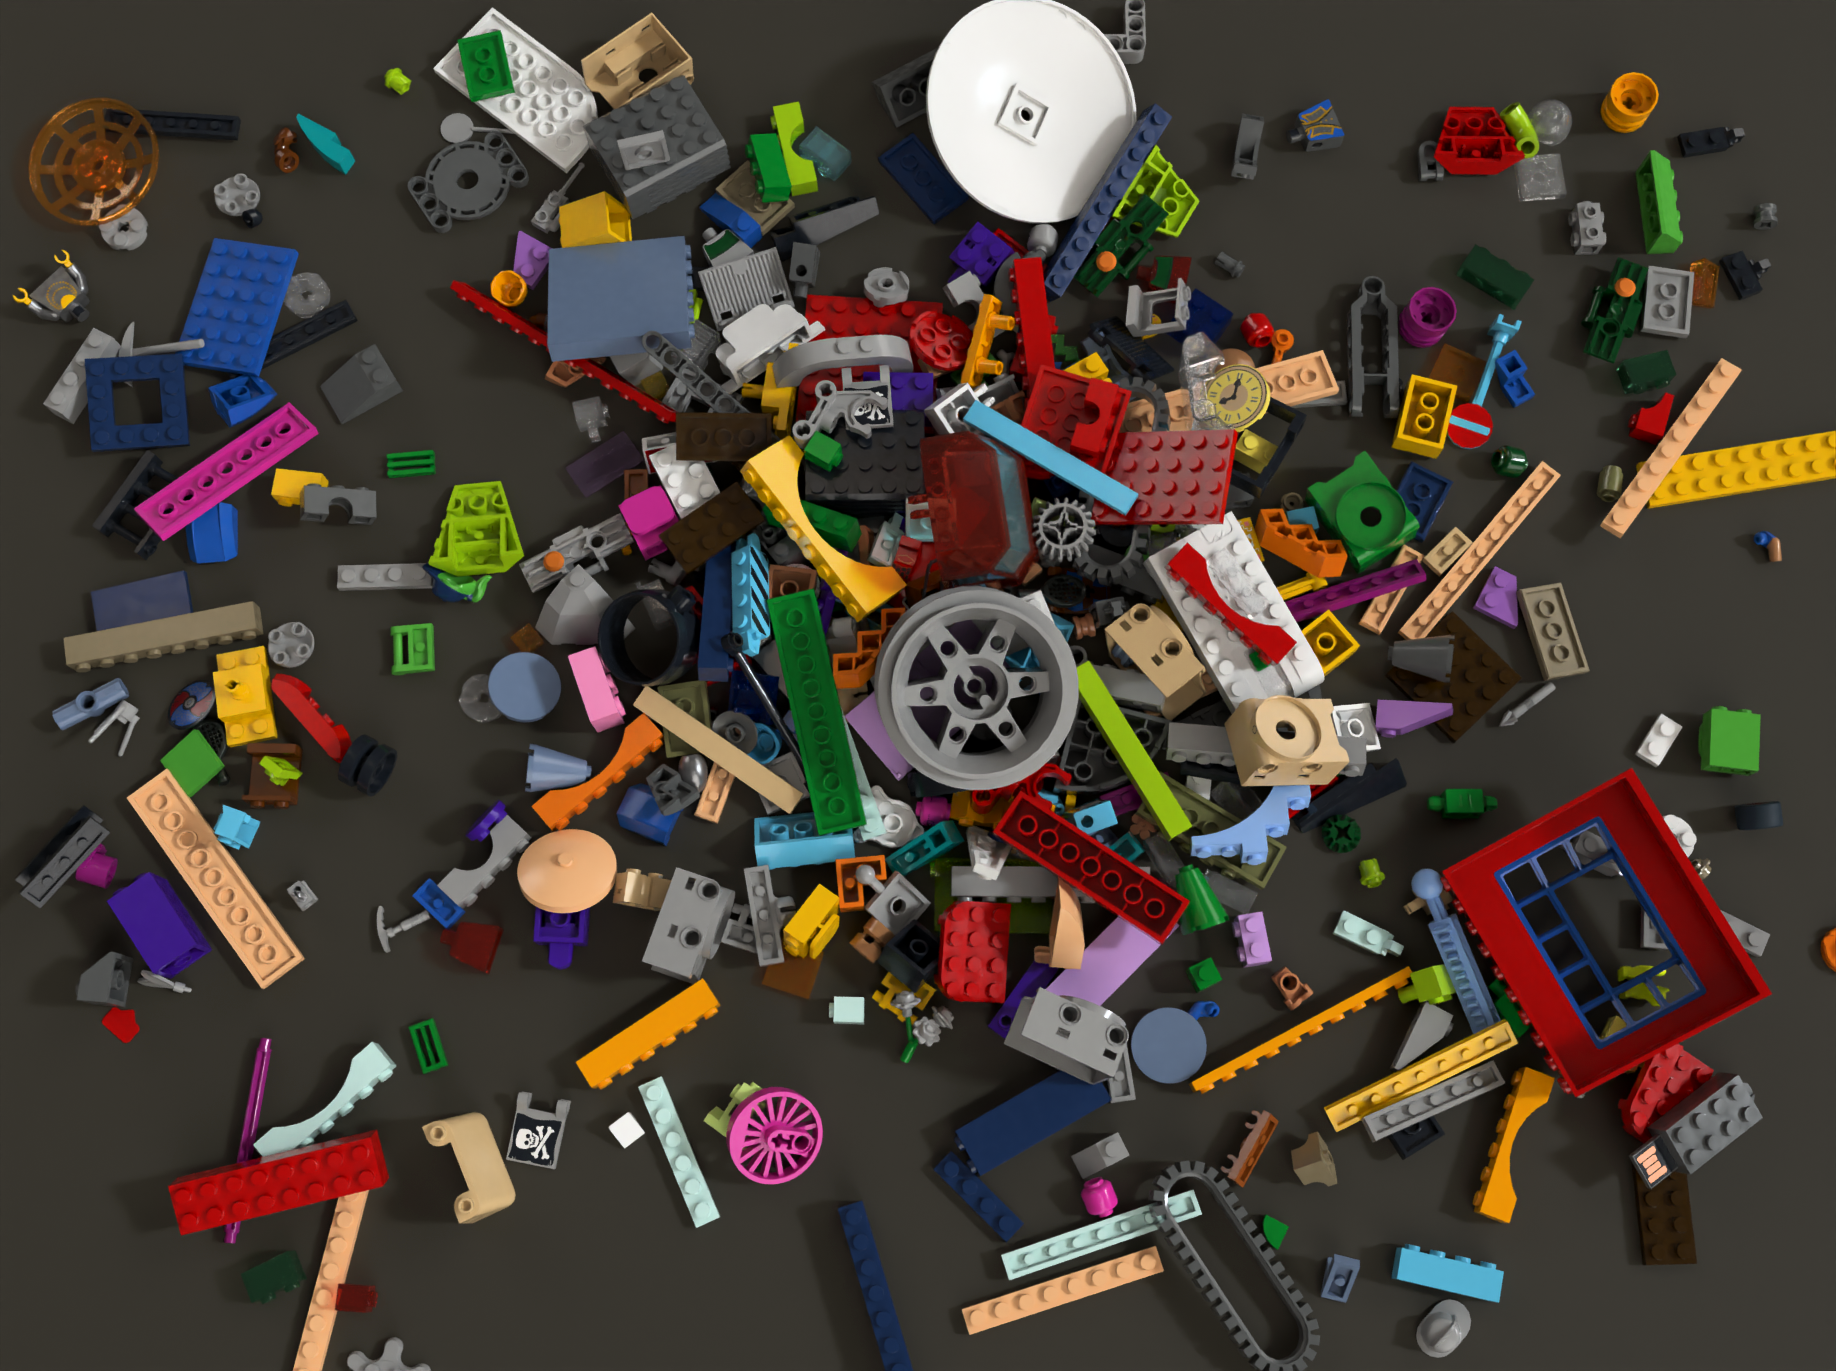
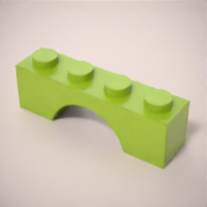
(790, 125)

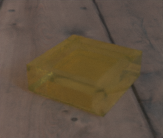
(655, 385)

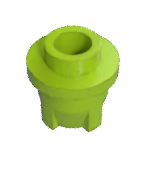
(397, 81)
(1371, 873)

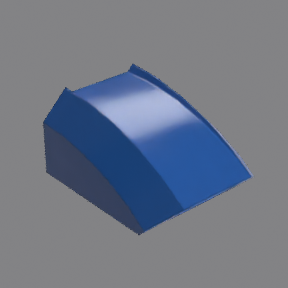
(241, 398)
(214, 535)
(642, 815)

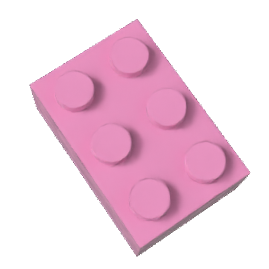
(597, 689)

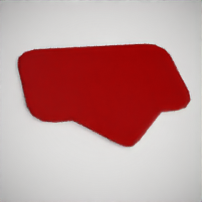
(121, 1024)

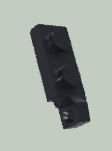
(1709, 140)

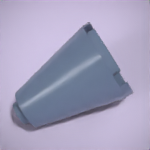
(554, 770)

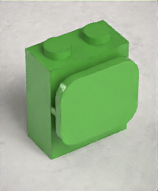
(1730, 741)

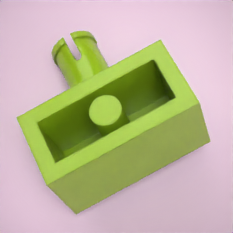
(1429, 985)

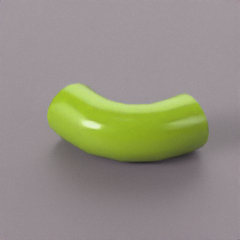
(1521, 129)

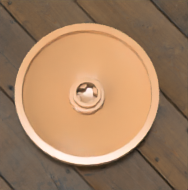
(567, 871)

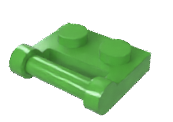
(419, 648)

